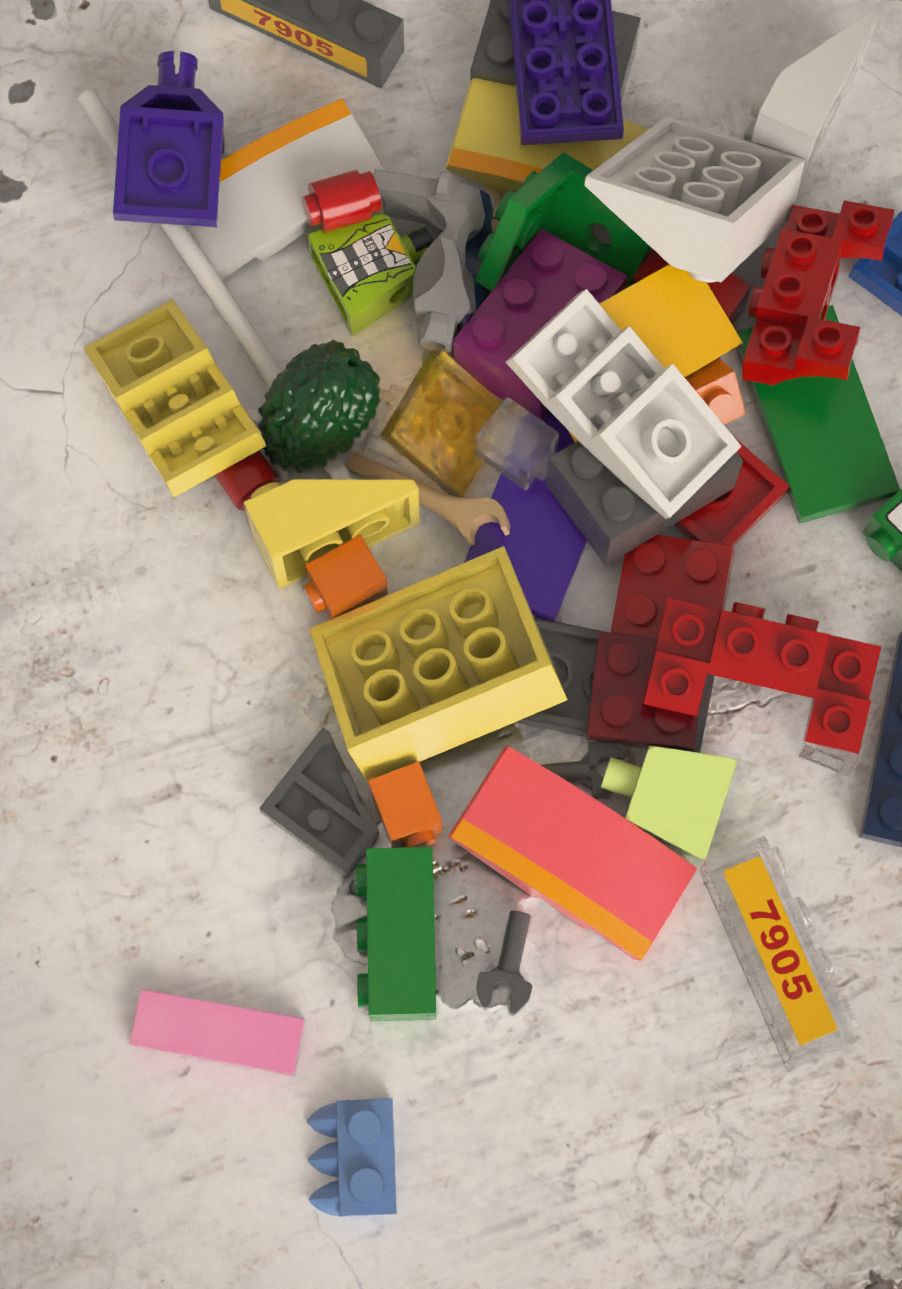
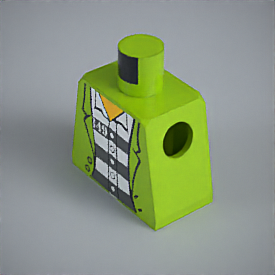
(367, 267)

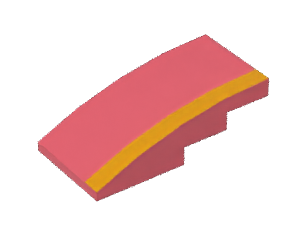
(572, 853)

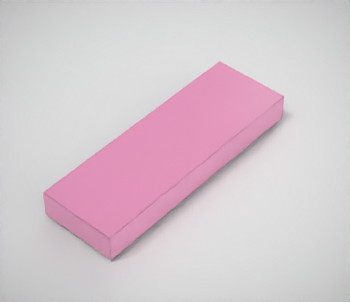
(217, 1032)

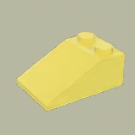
(315, 516)

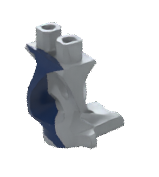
(447, 271)

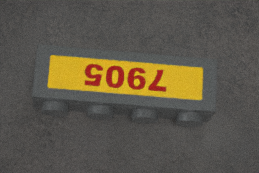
(338, 32)

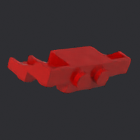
(800, 278)
(767, 654)

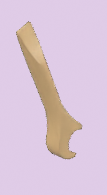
(461, 512)

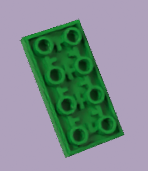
(824, 440)

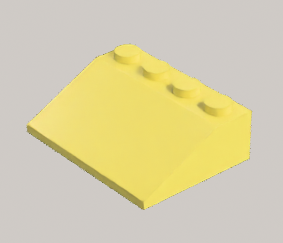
(436, 665)

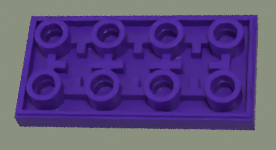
(565, 71)
(541, 541)

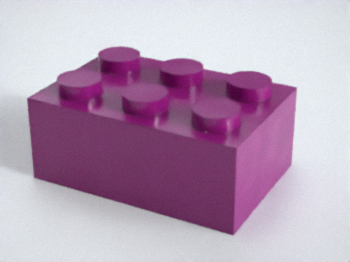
(521, 304)

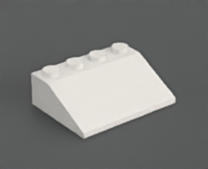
(699, 195)

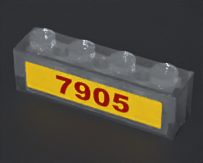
(778, 954)

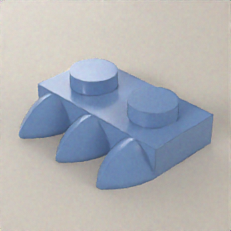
(360, 1158)

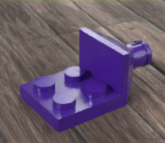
(169, 150)

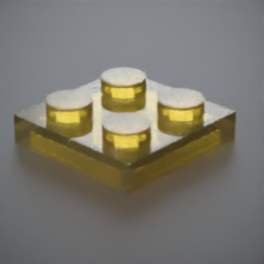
(440, 422)

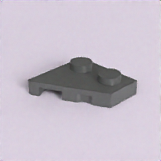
(323, 806)

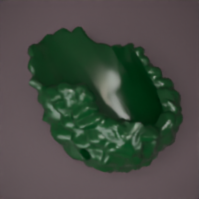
(318, 406)

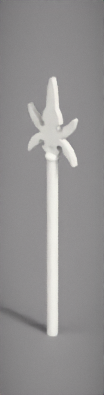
(208, 280)

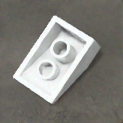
(810, 93)

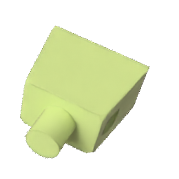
(674, 794)

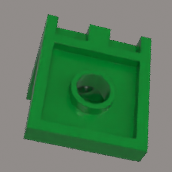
(564, 208)

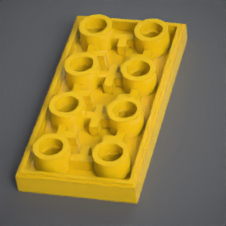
(674, 319)

